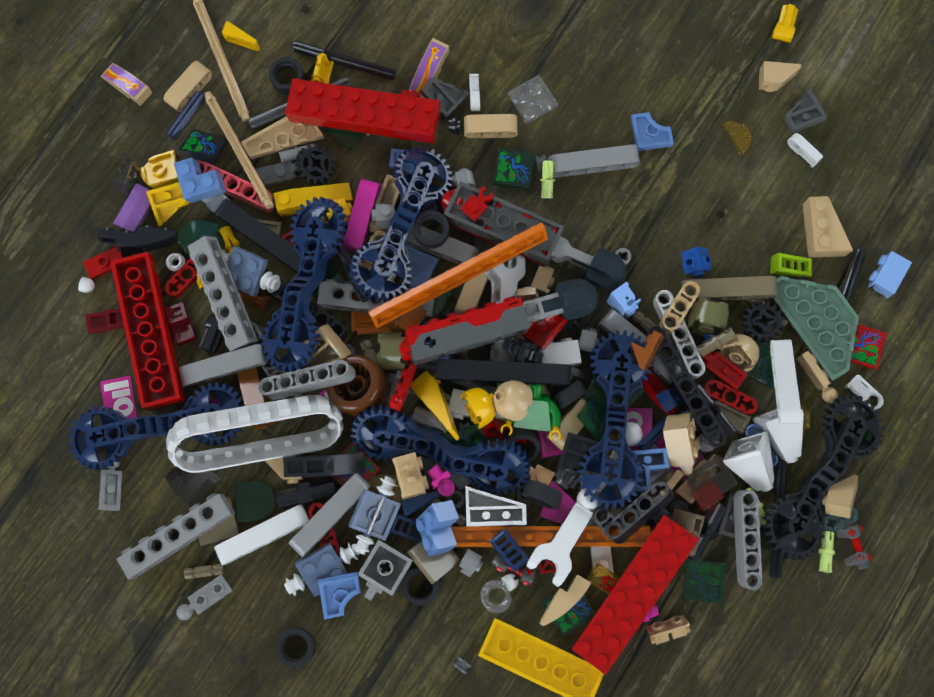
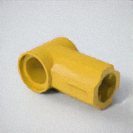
(785, 27)

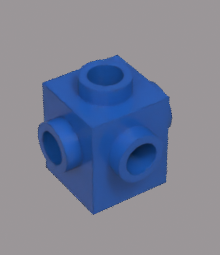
(696, 261)

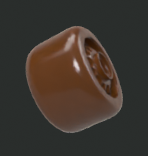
(374, 389)

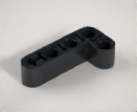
(634, 509)

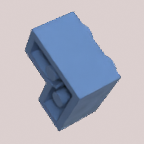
(196, 185)
(651, 461)
(436, 529)

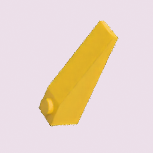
(290, 200)
(434, 398)

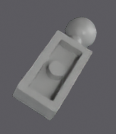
(110, 488)
(205, 598)

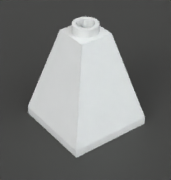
(784, 438)
(752, 461)

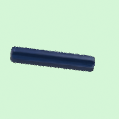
(185, 114)
(653, 436)

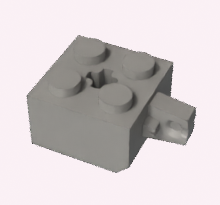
(372, 570)

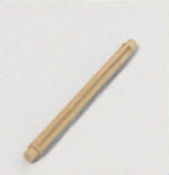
(221, 60)
(265, 198)

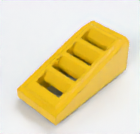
(237, 36)

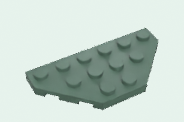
(821, 321)

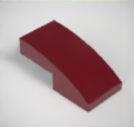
(104, 321)
(180, 324)

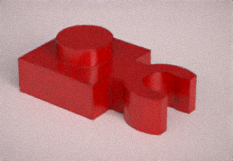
(476, 206)

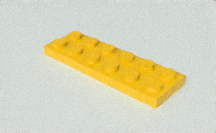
(539, 661)

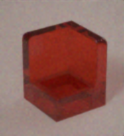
(707, 495)

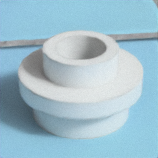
(170, 260)

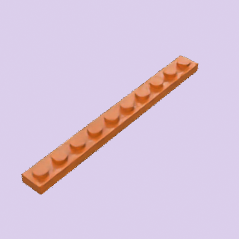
(458, 275)
(536, 535)

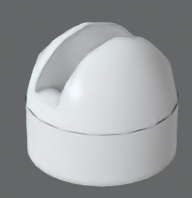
(86, 285)
(509, 581)

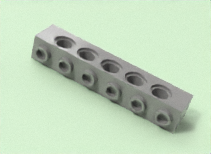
(216, 265)
(347, 303)
(130, 557)

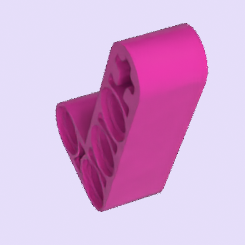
(361, 215)

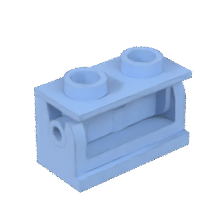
(889, 274)
(623, 301)

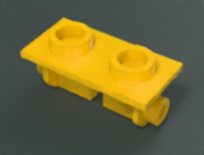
(322, 69)

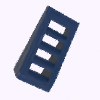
(669, 398)
(415, 503)
(407, 533)
(499, 536)

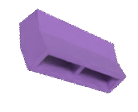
(134, 209)

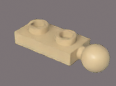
(817, 376)

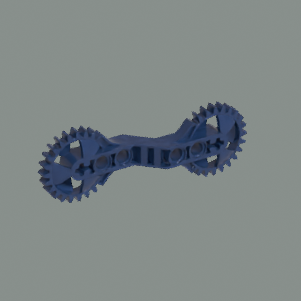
(414, 193)
(292, 334)
(614, 421)
(147, 427)
(478, 463)

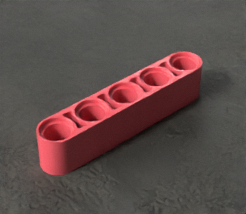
(241, 189)

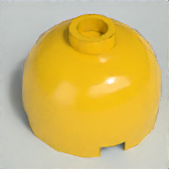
(479, 406)

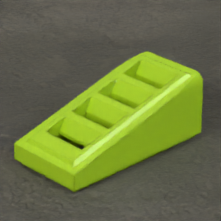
(778, 265)

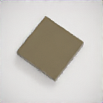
(221, 532)
(433, 566)

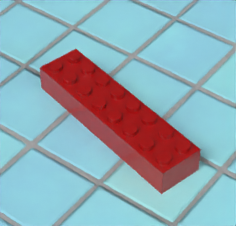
(363, 110)
(147, 331)
(635, 594)

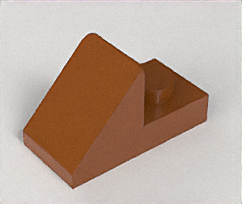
(402, 322)
(646, 355)

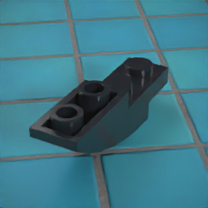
(146, 238)
(323, 465)

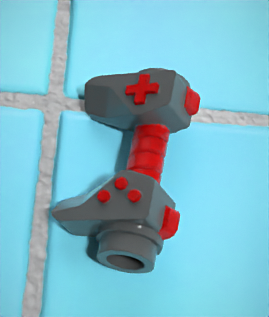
(860, 558)
(527, 575)

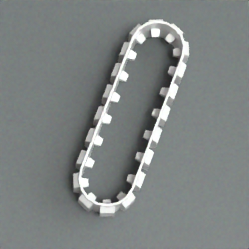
(259, 450)

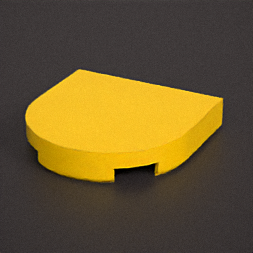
(160, 170)

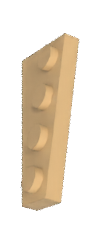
(280, 137)

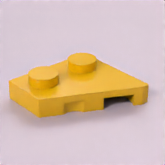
(165, 201)

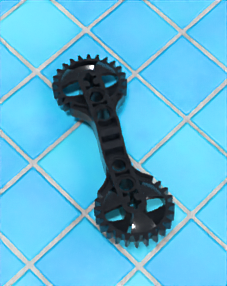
(822, 477)

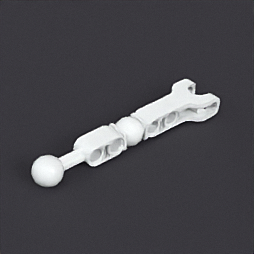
(504, 285)
(559, 549)

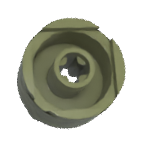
(708, 317)
(389, 353)

